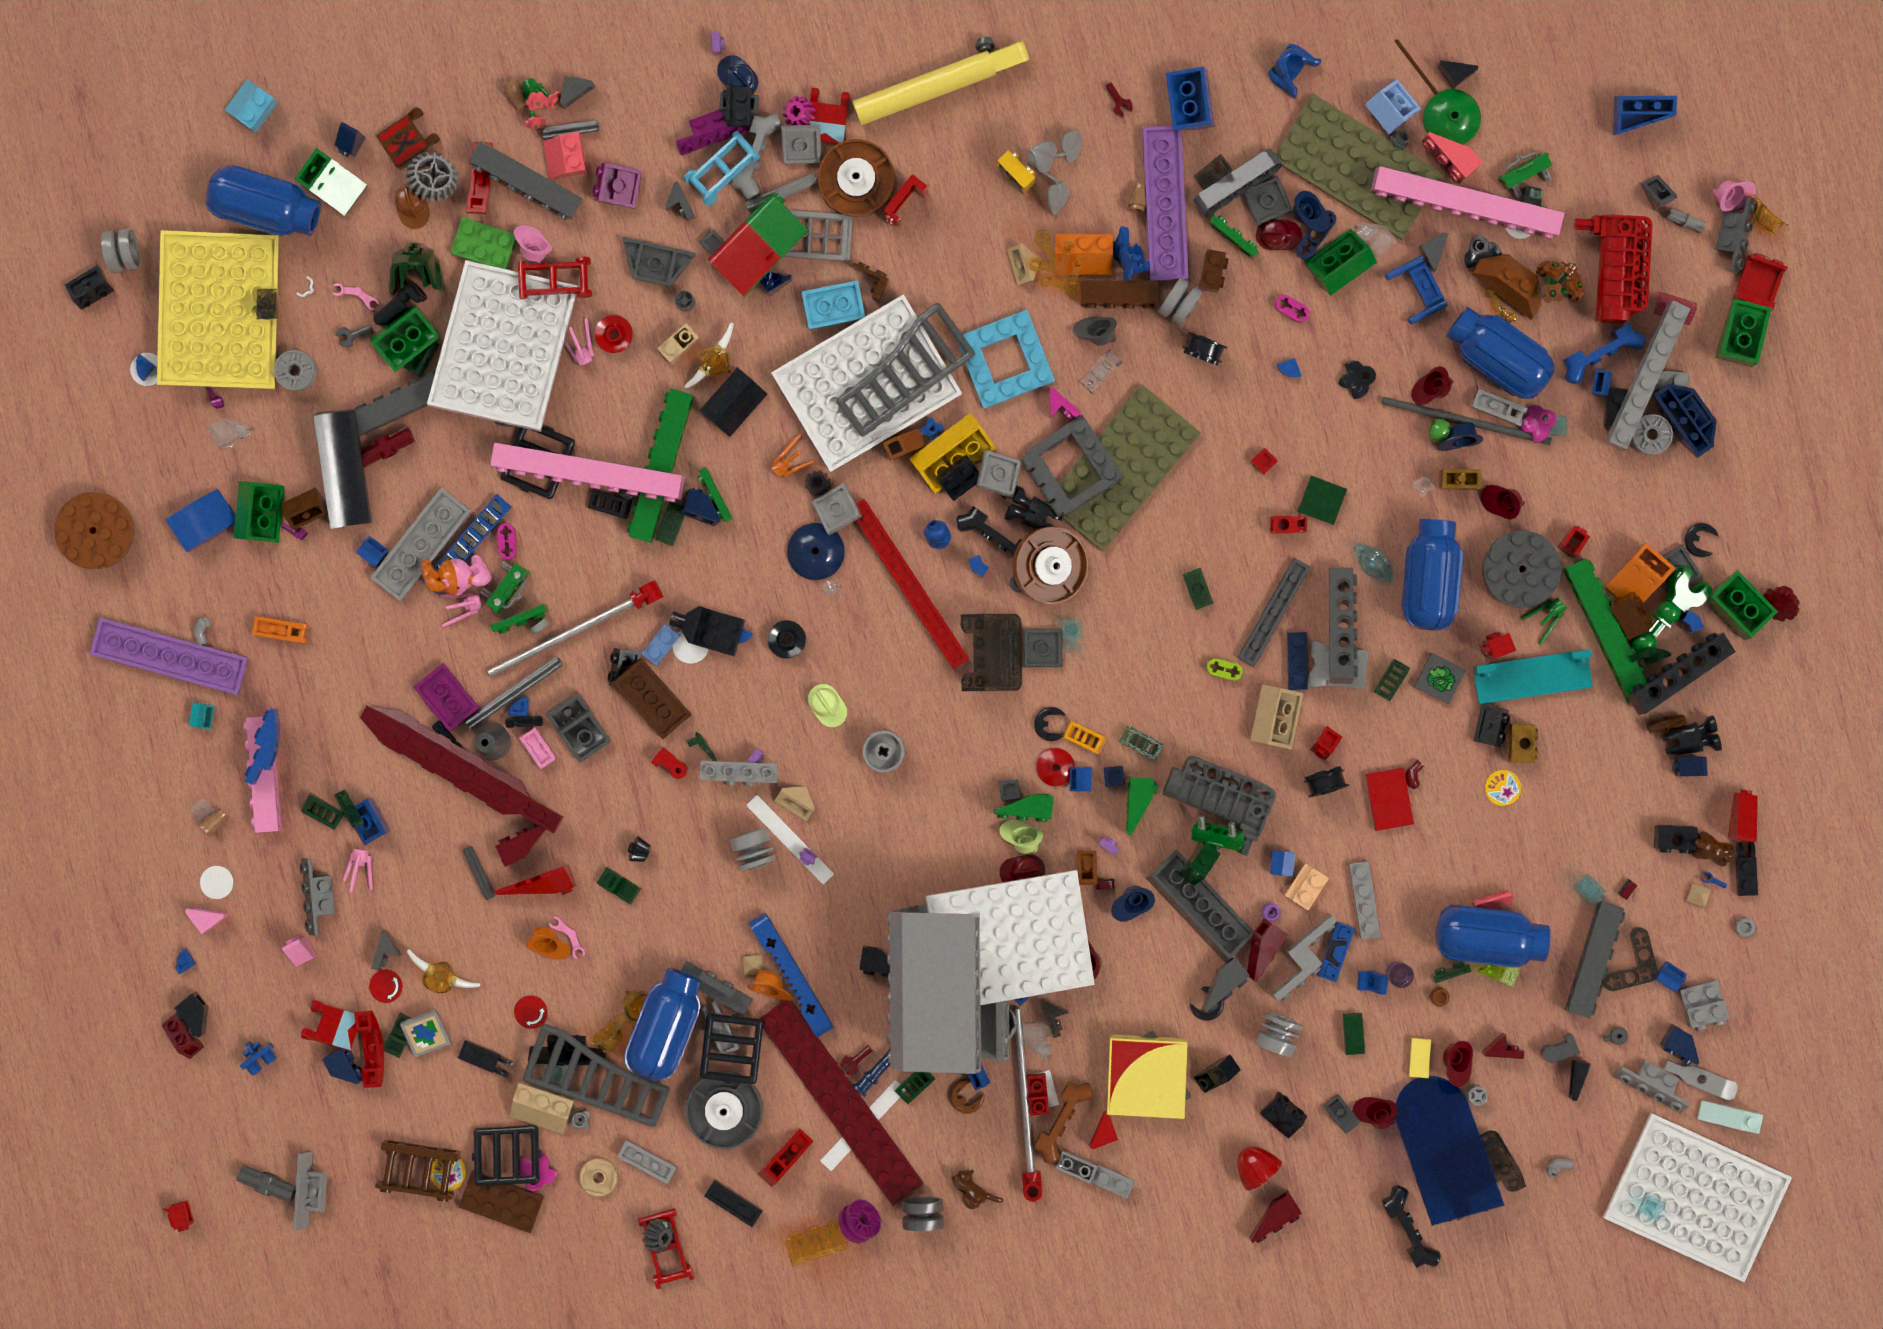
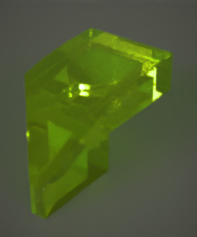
(1501, 973)

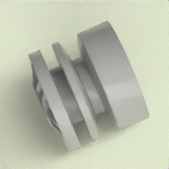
(752, 849)
(1279, 1034)

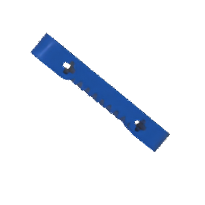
(818, 1020)

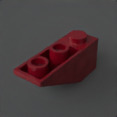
(518, 847)
(1264, 945)
(1279, 1212)

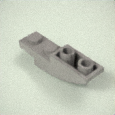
(1095, 1174)

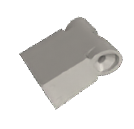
(1320, 672)

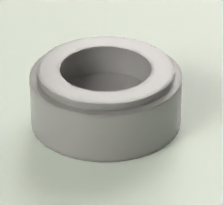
(539, 626)
(1744, 927)

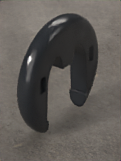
(1691, 536)
(1039, 723)
(1207, 1016)

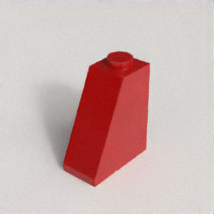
(1744, 816)

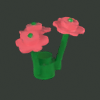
(536, 99)

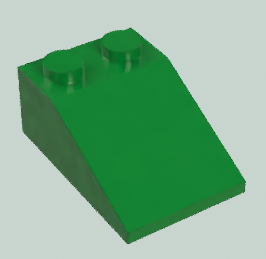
(1743, 333)
(1138, 799)

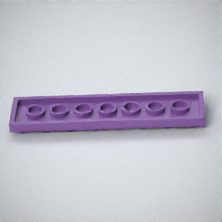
(1165, 203)
(169, 656)

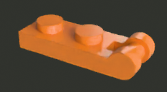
(279, 629)

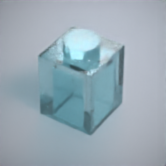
(1590, 889)

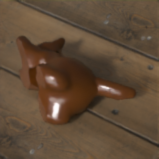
(1711, 849)
(972, 1193)

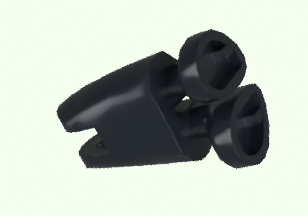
(399, 303)
(1036, 511)
(1690, 737)

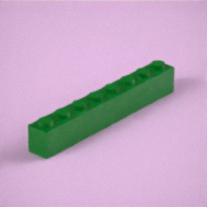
(662, 459)
(1605, 625)

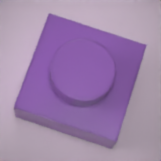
(717, 43)
(756, 757)
(1109, 844)

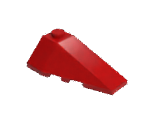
(547, 883)

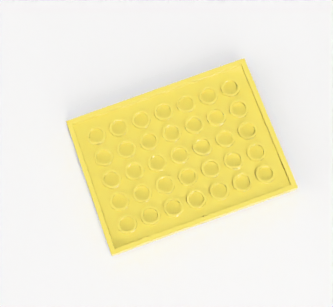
(210, 310)

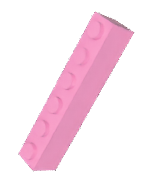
(265, 793)

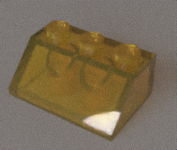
(816, 1242)

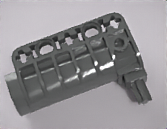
(1222, 797)

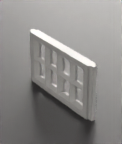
(845, 238)

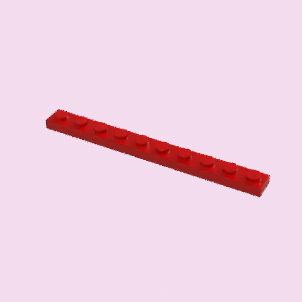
(910, 586)

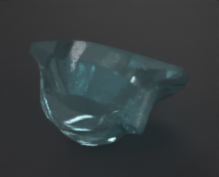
(1374, 562)

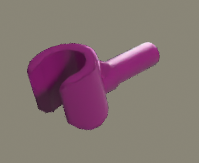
(216, 402)
(300, 533)

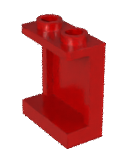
(901, 196)
(1760, 280)

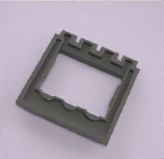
(1094, 451)

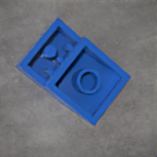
(202, 520)

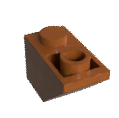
(903, 444)

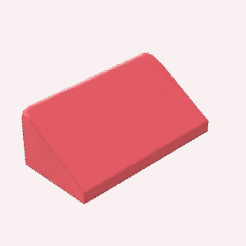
(1494, 901)

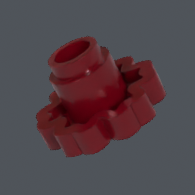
(1783, 601)

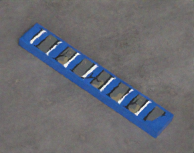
(476, 531)

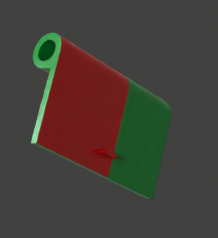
(758, 244)

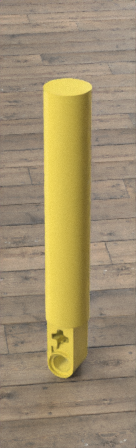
(938, 82)

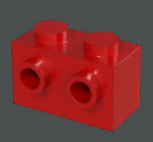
(1497, 645)

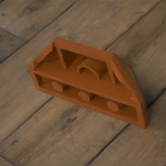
(1511, 282)

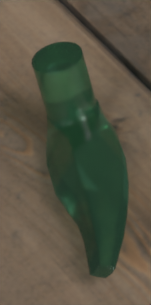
(699, 739)

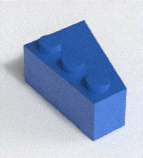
(1638, 111)

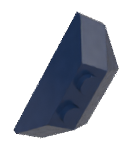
(1688, 417)

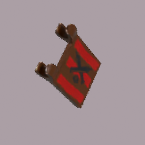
(404, 140)

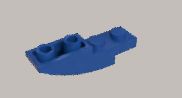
(268, 738)

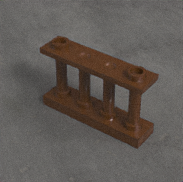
(429, 1154)

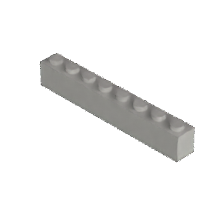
(1647, 375)

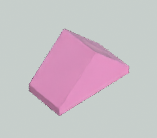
(205, 919)

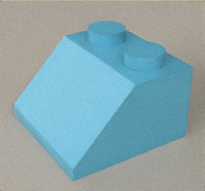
(251, 105)

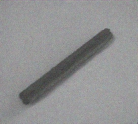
(513, 692)

